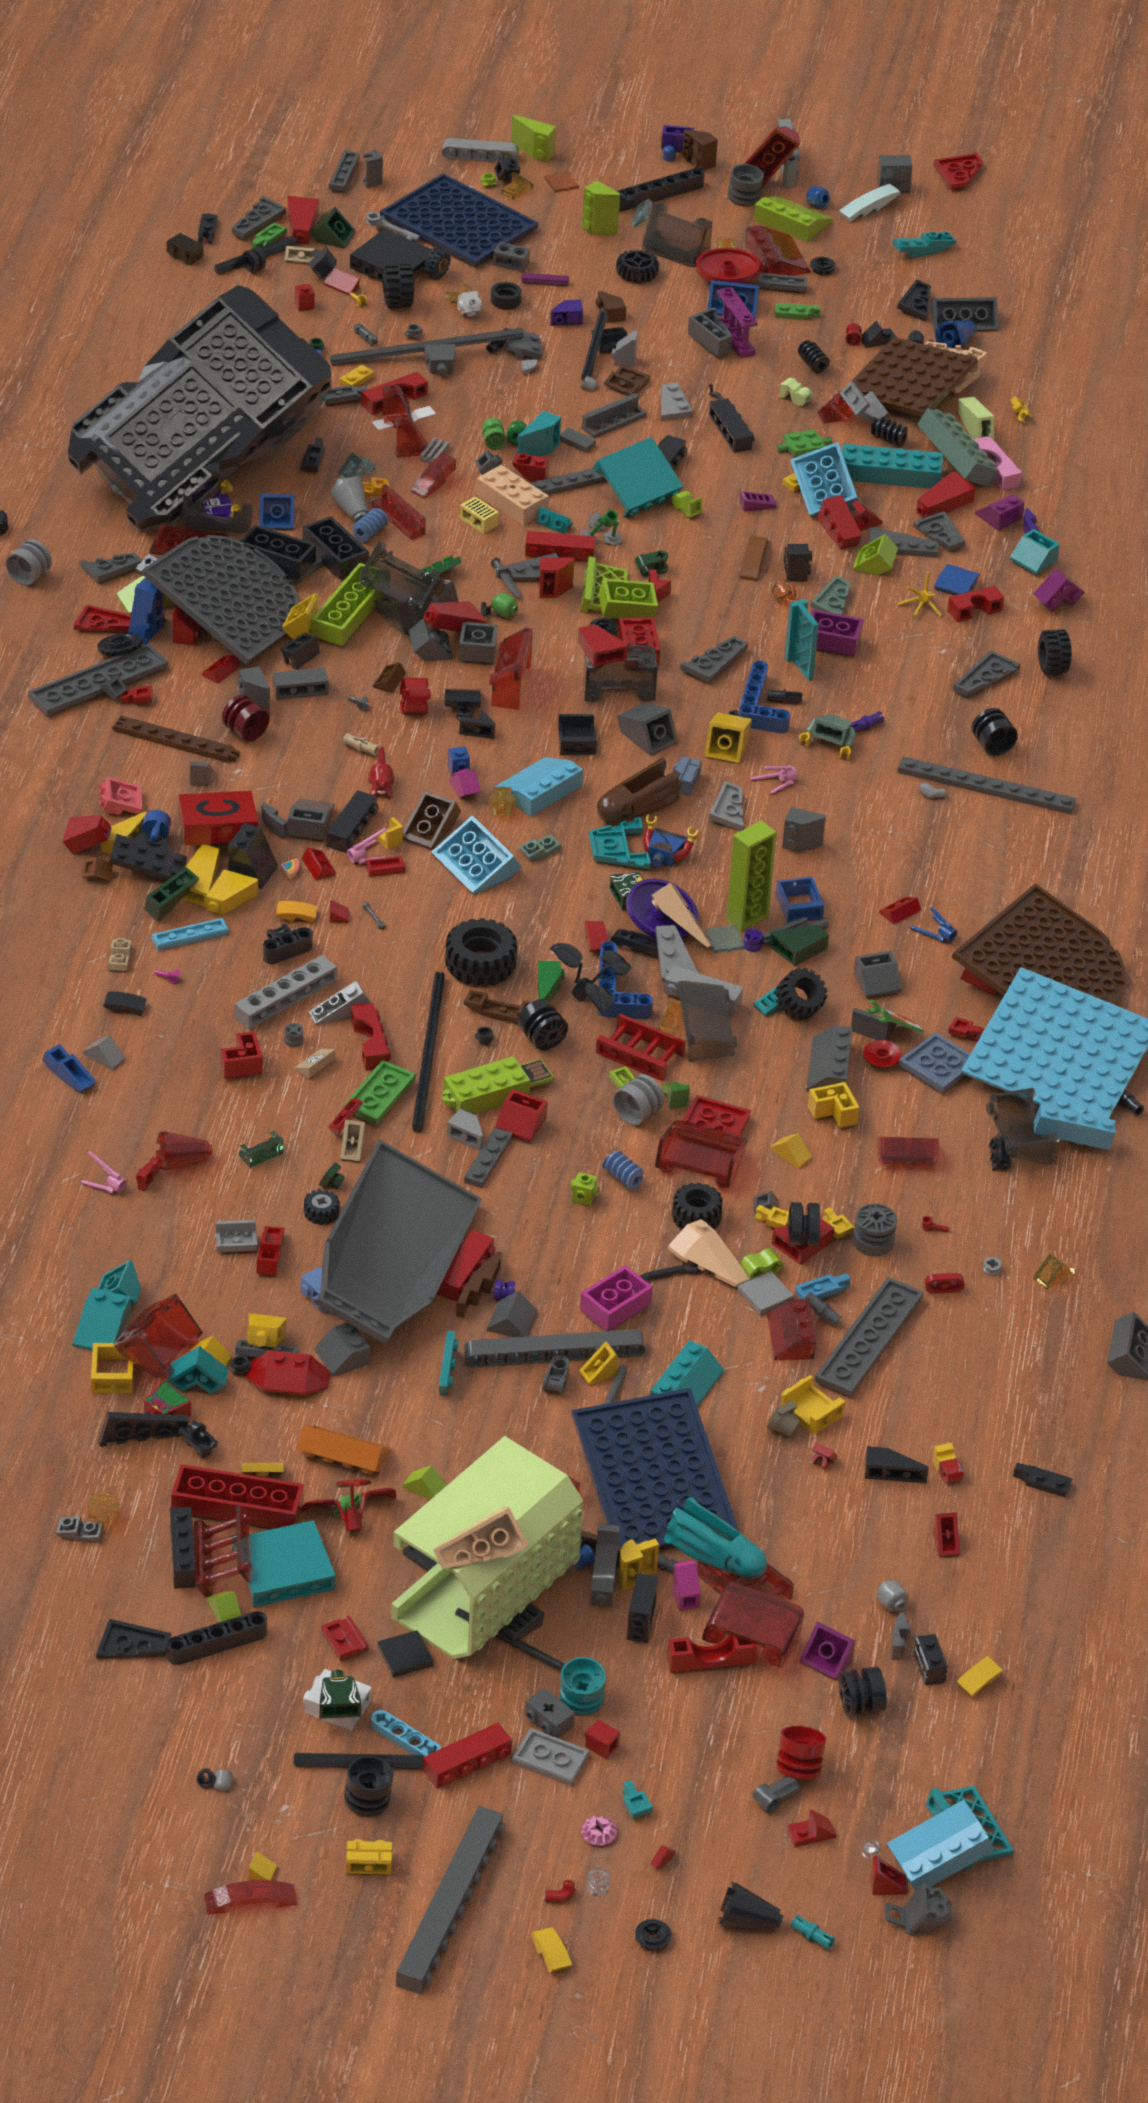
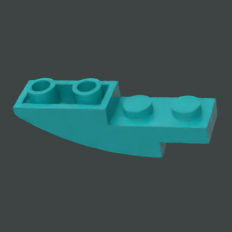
(926, 245)

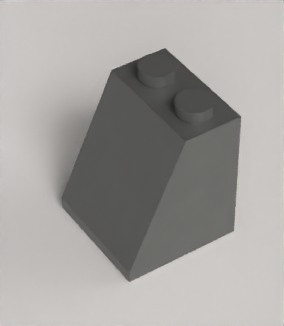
(648, 727)

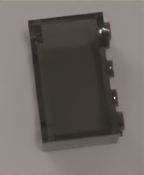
(635, 673)

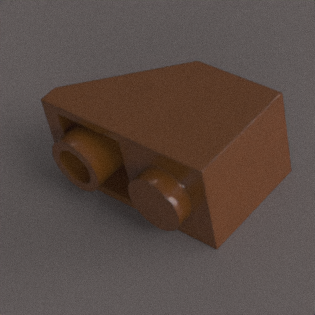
(613, 305)

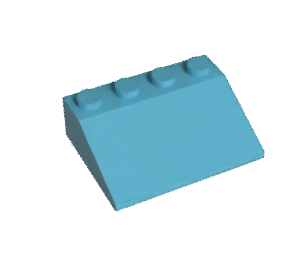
(823, 476)
(543, 783)
(476, 857)
(941, 1846)

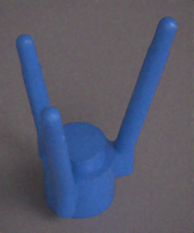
(946, 930)

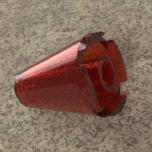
(181, 1150)

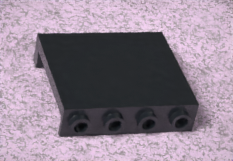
(387, 249)

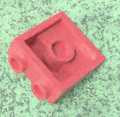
(120, 796)

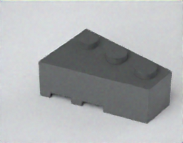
(710, 332)

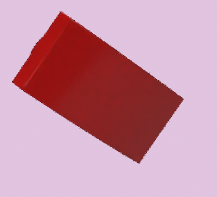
(596, 935)

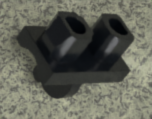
(197, 1437)

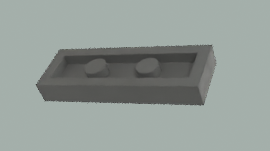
(783, 282)
(249, 1351)

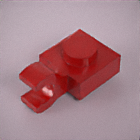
(963, 1028)

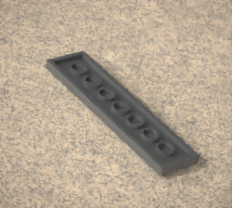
(87, 682)
(869, 1336)

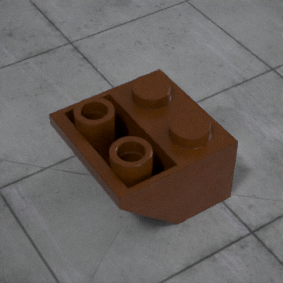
(700, 149)

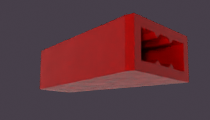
(302, 217)
(946, 496)
(452, 615)

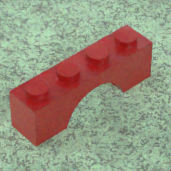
(412, 385)
(366, 1021)
(687, 1656)

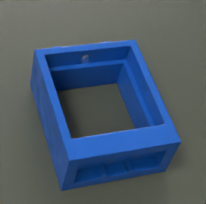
(811, 910)

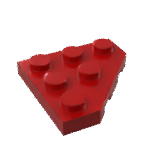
(958, 170)

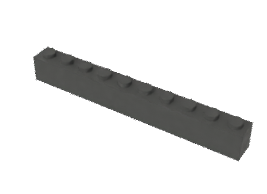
(450, 1900)

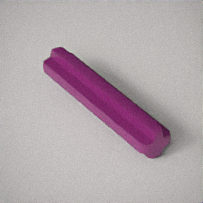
(545, 279)

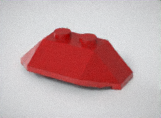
(288, 1373)

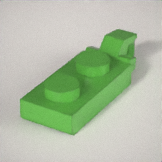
(269, 235)
(796, 311)

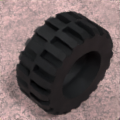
(481, 967)

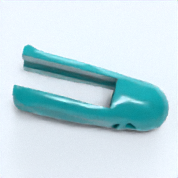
(713, 1541)

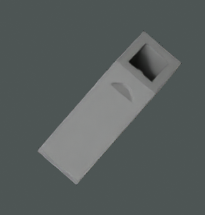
(339, 1005)

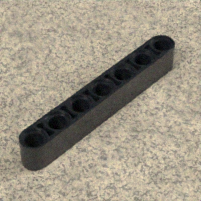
(661, 188)

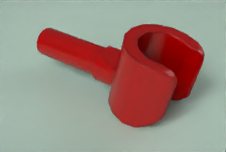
(928, 1225)

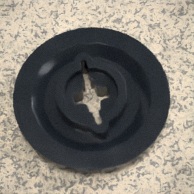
(120, 644)

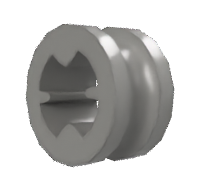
(372, 218)
(992, 1261)

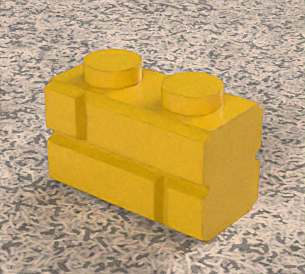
(369, 1857)

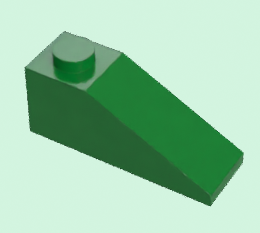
(549, 979)

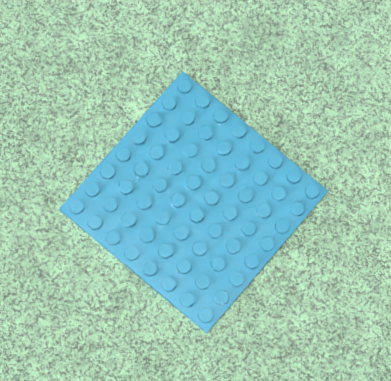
(1061, 1044)

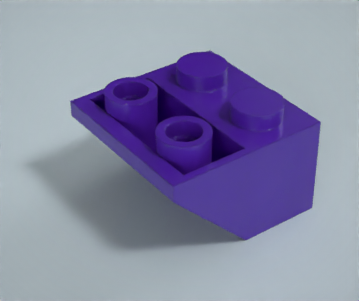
(673, 136)

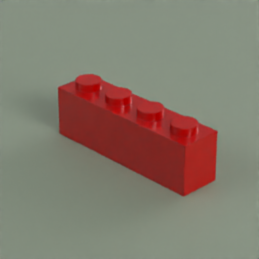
(564, 545)
(466, 1262)
(467, 1755)

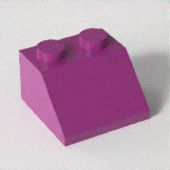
(1002, 512)

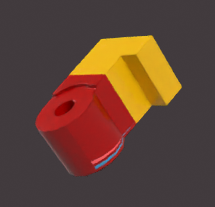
(947, 1463)

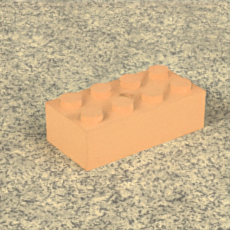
(511, 494)

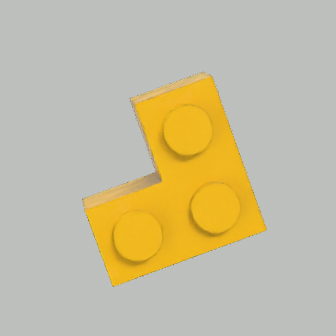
(834, 1101)

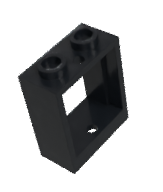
(642, 1608)

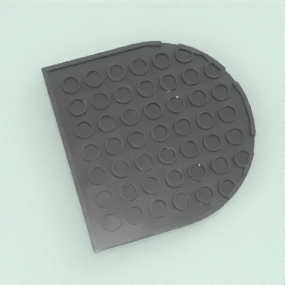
(227, 591)

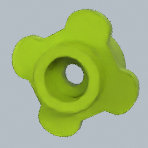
(488, 179)

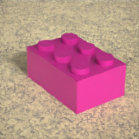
(616, 1298)

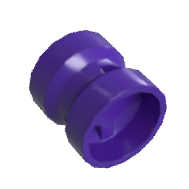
(503, 1289)

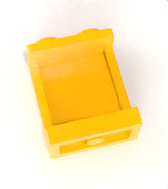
(813, 1406)

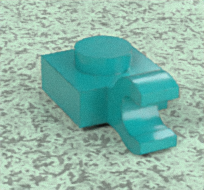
(635, 1802)

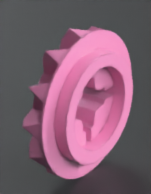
(594, 1836)

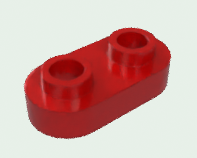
(944, 1283)

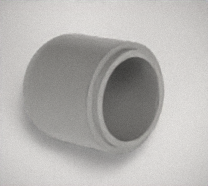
(589, 384)
(223, 1780)

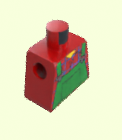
(167, 1400)

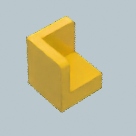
(393, 835)

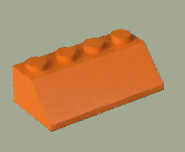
(343, 1448)

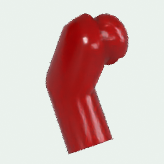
(561, 1895)

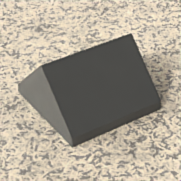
(869, 1026)
(512, 1316)

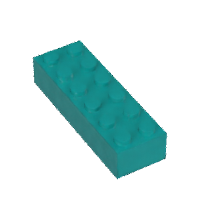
(893, 466)

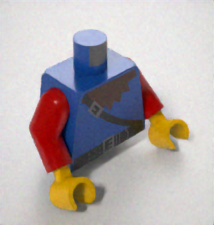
(666, 846)

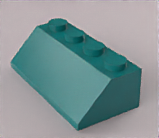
(693, 1369)

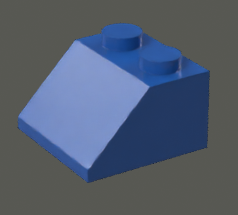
(277, 511)

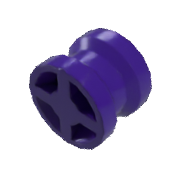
(753, 940)

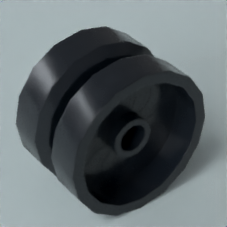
(800, 1223)

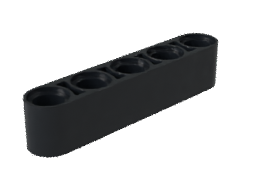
(217, 1638)

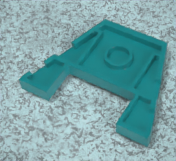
(610, 845)

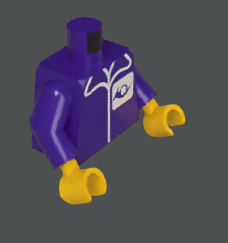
(220, 503)

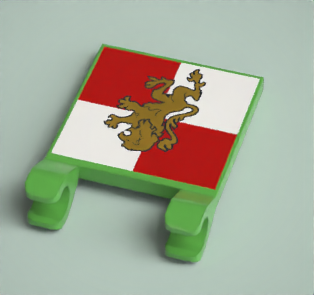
(893, 1017)

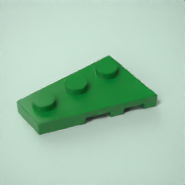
(441, 566)

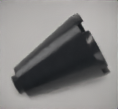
(748, 1910)

